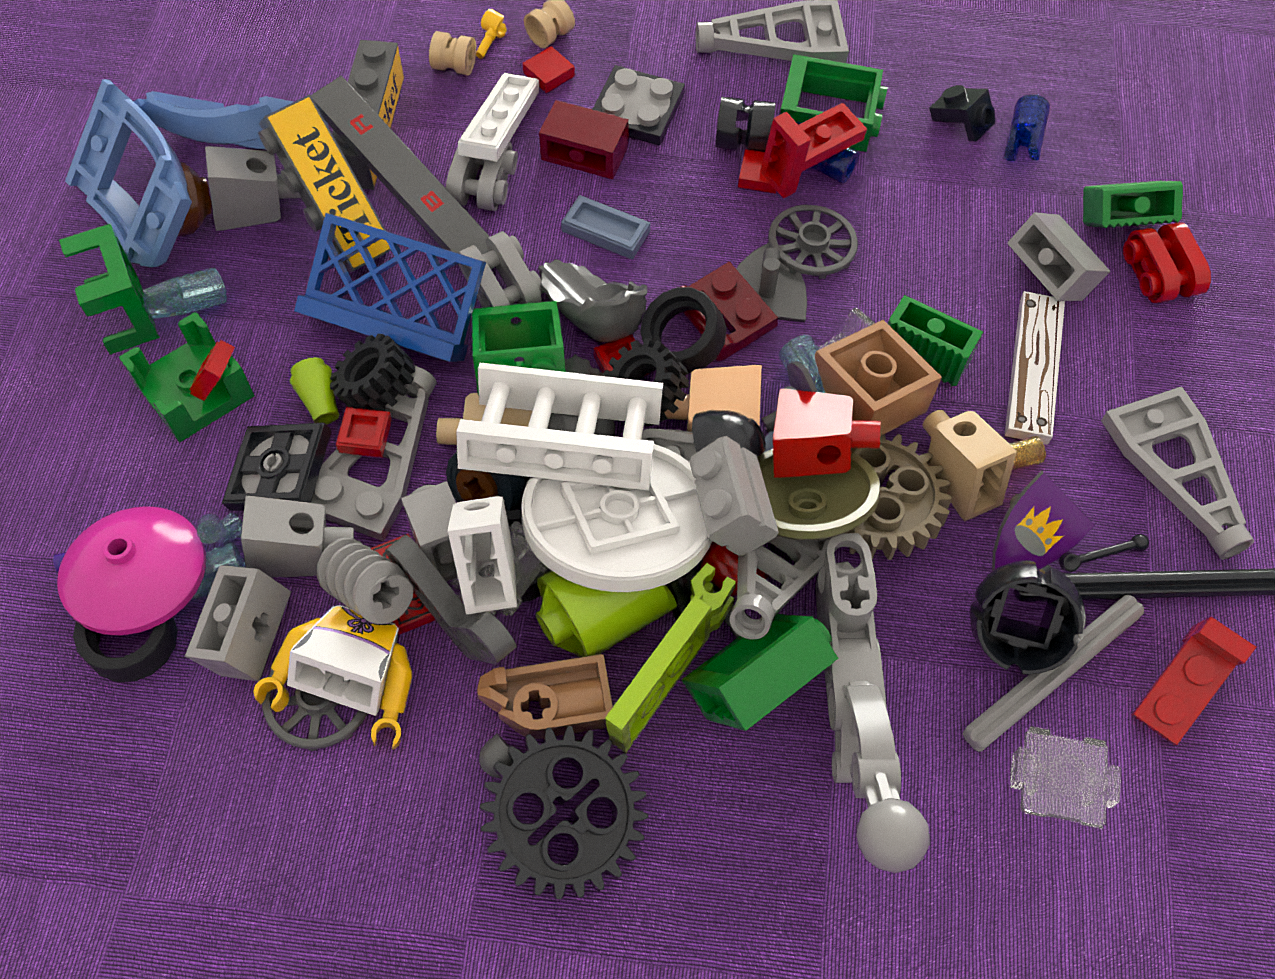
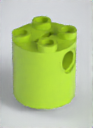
(593, 619)

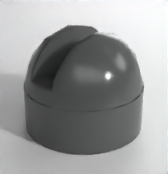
(494, 751)

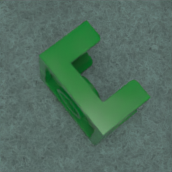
(112, 289)
(168, 382)

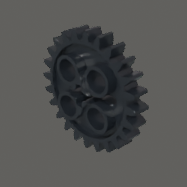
(593, 847)

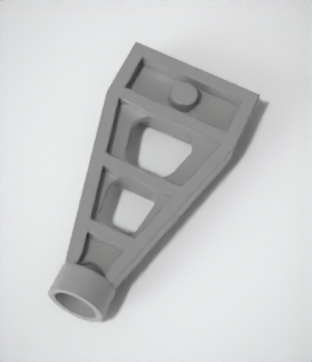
(820, 24)
(1165, 417)
(363, 505)
(764, 597)

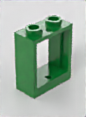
(837, 81)
(534, 338)
(759, 674)

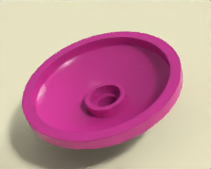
(140, 586)

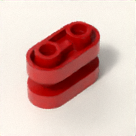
(1167, 262)

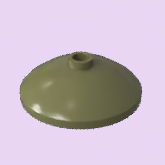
(821, 504)

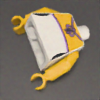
(346, 663)

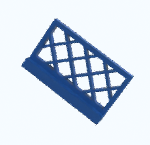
(371, 319)

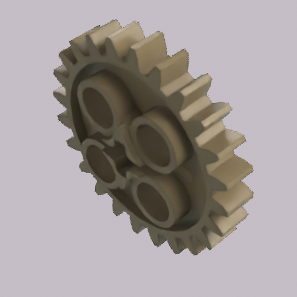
(910, 505)

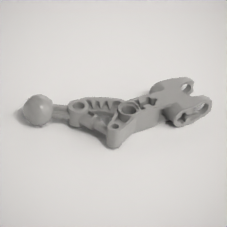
(890, 830)

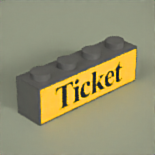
(378, 80)
(320, 174)

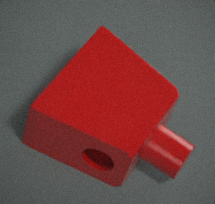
(818, 433)

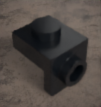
(965, 106)

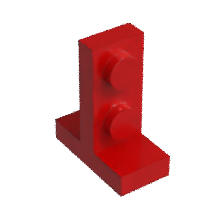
(798, 147)
(1192, 678)

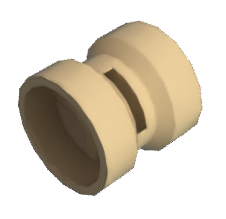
(552, 20)
(452, 53)

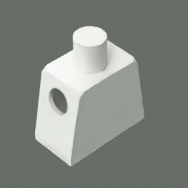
(478, 539)

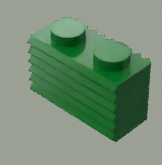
(1132, 204)
(936, 337)

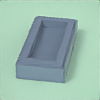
(605, 227)

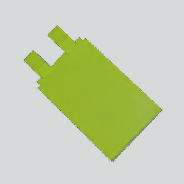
(670, 658)

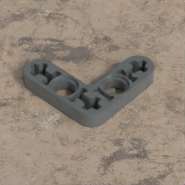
(475, 635)

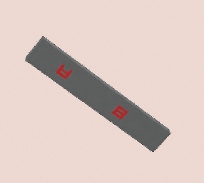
(398, 167)

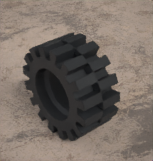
(648, 358)
(372, 374)

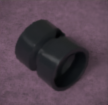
(759, 118)

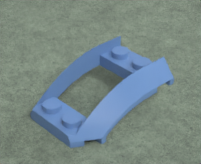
(210, 120)
(143, 229)

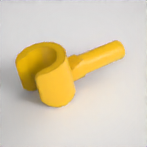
(493, 24)

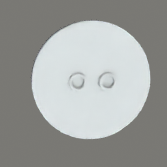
(617, 534)

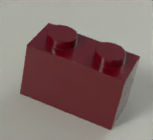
(584, 139)

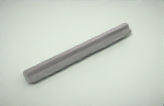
(1038, 686)

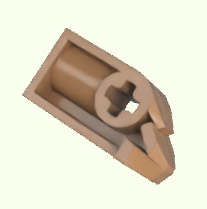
(570, 690)

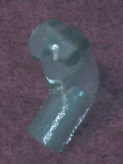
(213, 529)

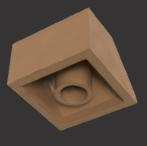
(879, 374)

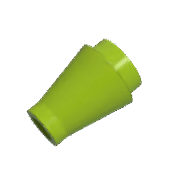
(312, 384)

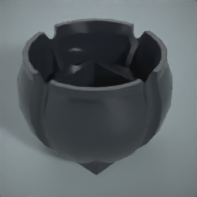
(1020, 643)

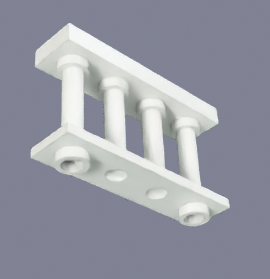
(557, 453)

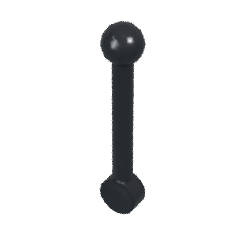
(1072, 562)

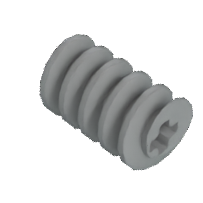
(364, 581)

